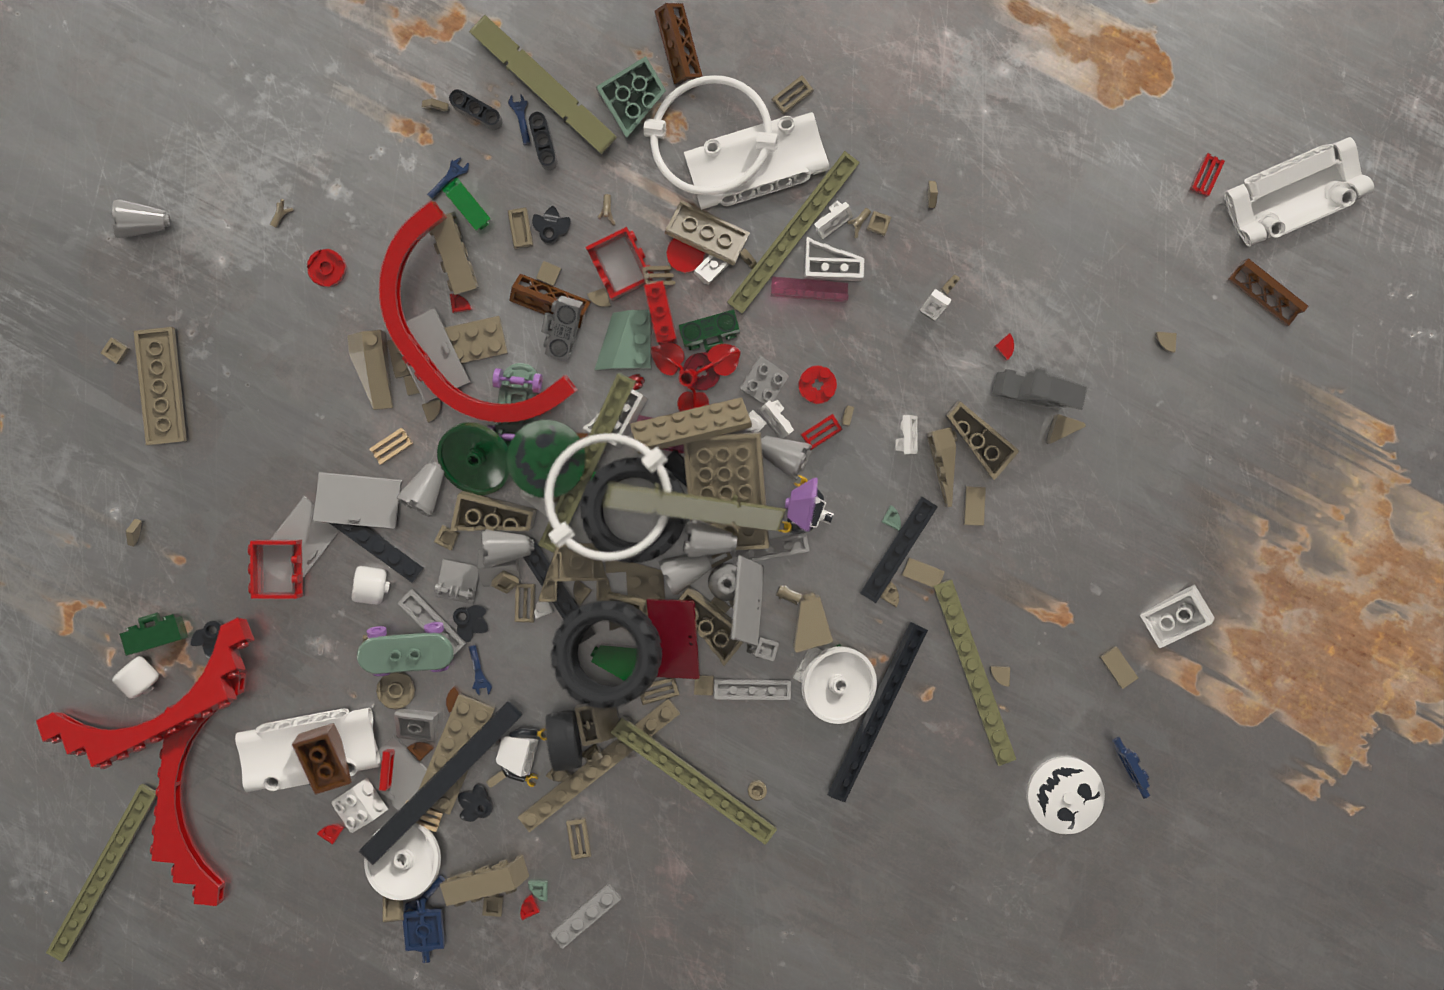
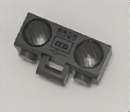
(566, 321)

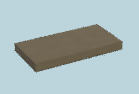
(707, 233)

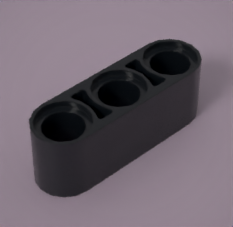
(469, 103)
(539, 132)

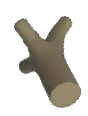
(606, 210)
(280, 212)
(857, 222)

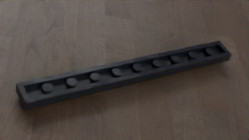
(877, 712)

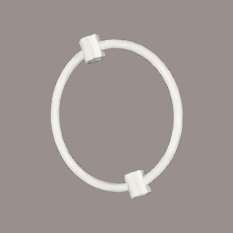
(765, 141)
(563, 533)

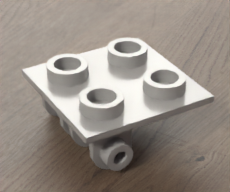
(764, 381)
(457, 581)

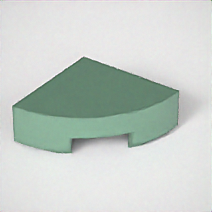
(892, 518)
(539, 889)

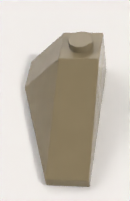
(371, 360)
(943, 453)

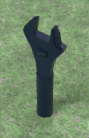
(519, 109)
(454, 171)
(480, 679)
(427, 894)

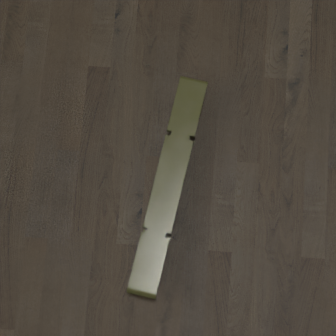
(543, 84)
(693, 507)

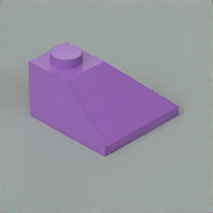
(801, 504)

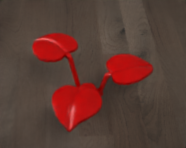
(669, 357)

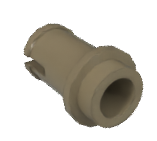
(789, 595)

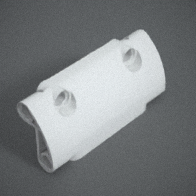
(1298, 192)

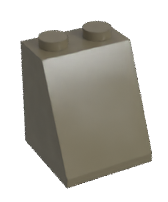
(811, 624)

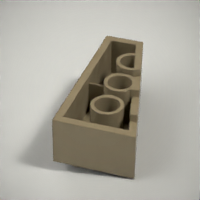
(486, 513)
(485, 882)

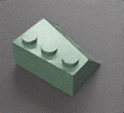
(631, 94)
(627, 342)

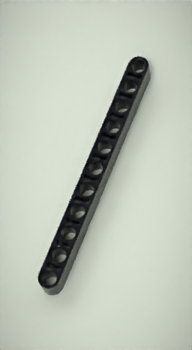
(440, 782)

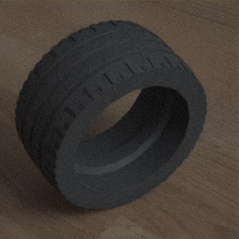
(563, 740)

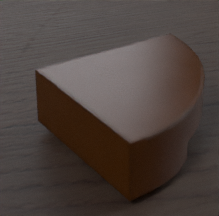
(451, 698)
(420, 749)

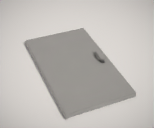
(432, 337)
(356, 498)
(313, 534)
(747, 601)
(406, 774)

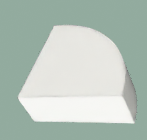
(542, 609)

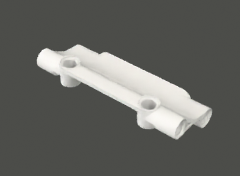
(733, 154)
(269, 752)

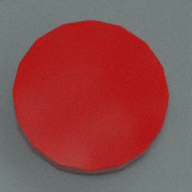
(683, 256)
(326, 267)

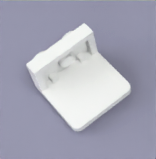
(359, 805)

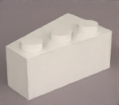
(831, 263)
(629, 415)

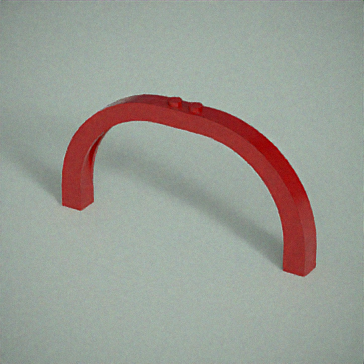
(413, 354)

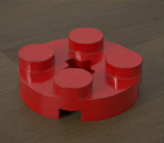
(823, 375)

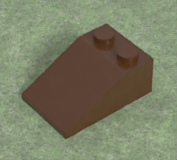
(322, 758)

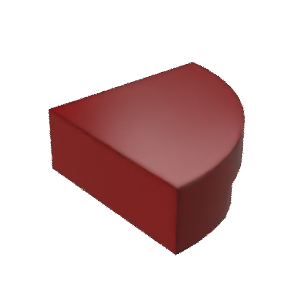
(459, 304)
(1006, 346)
(331, 832)
(529, 907)

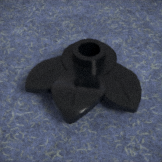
(551, 222)
(472, 624)
(206, 637)
(471, 803)

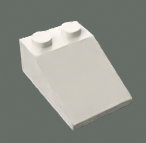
(1177, 616)

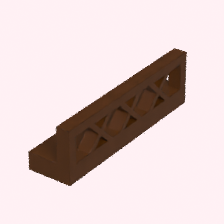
(675, 42)
(1270, 285)
(539, 302)

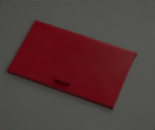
(677, 629)

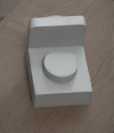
(766, 649)

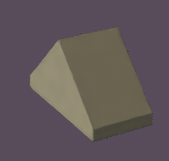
(1062, 426)

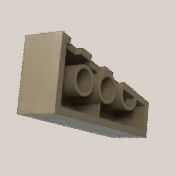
(454, 255)
(986, 443)
(713, 625)

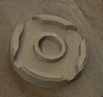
(396, 690)

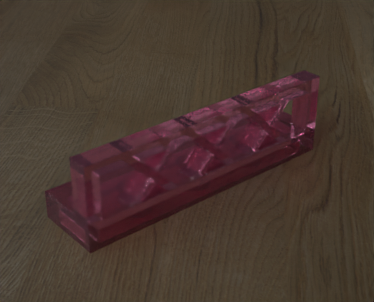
(809, 289)

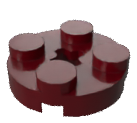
(706, 381)

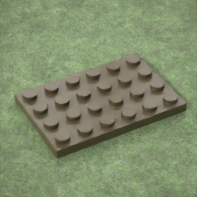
(726, 468)

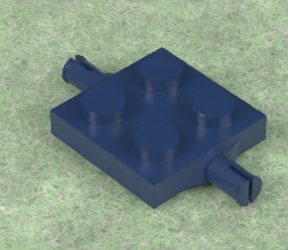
(1130, 762)
(423, 930)

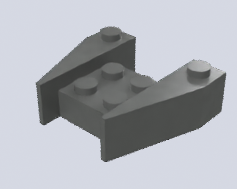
(1040, 389)

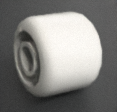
(369, 585)
(136, 678)

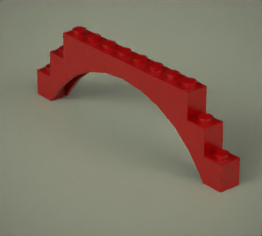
(208, 694)
(171, 836)

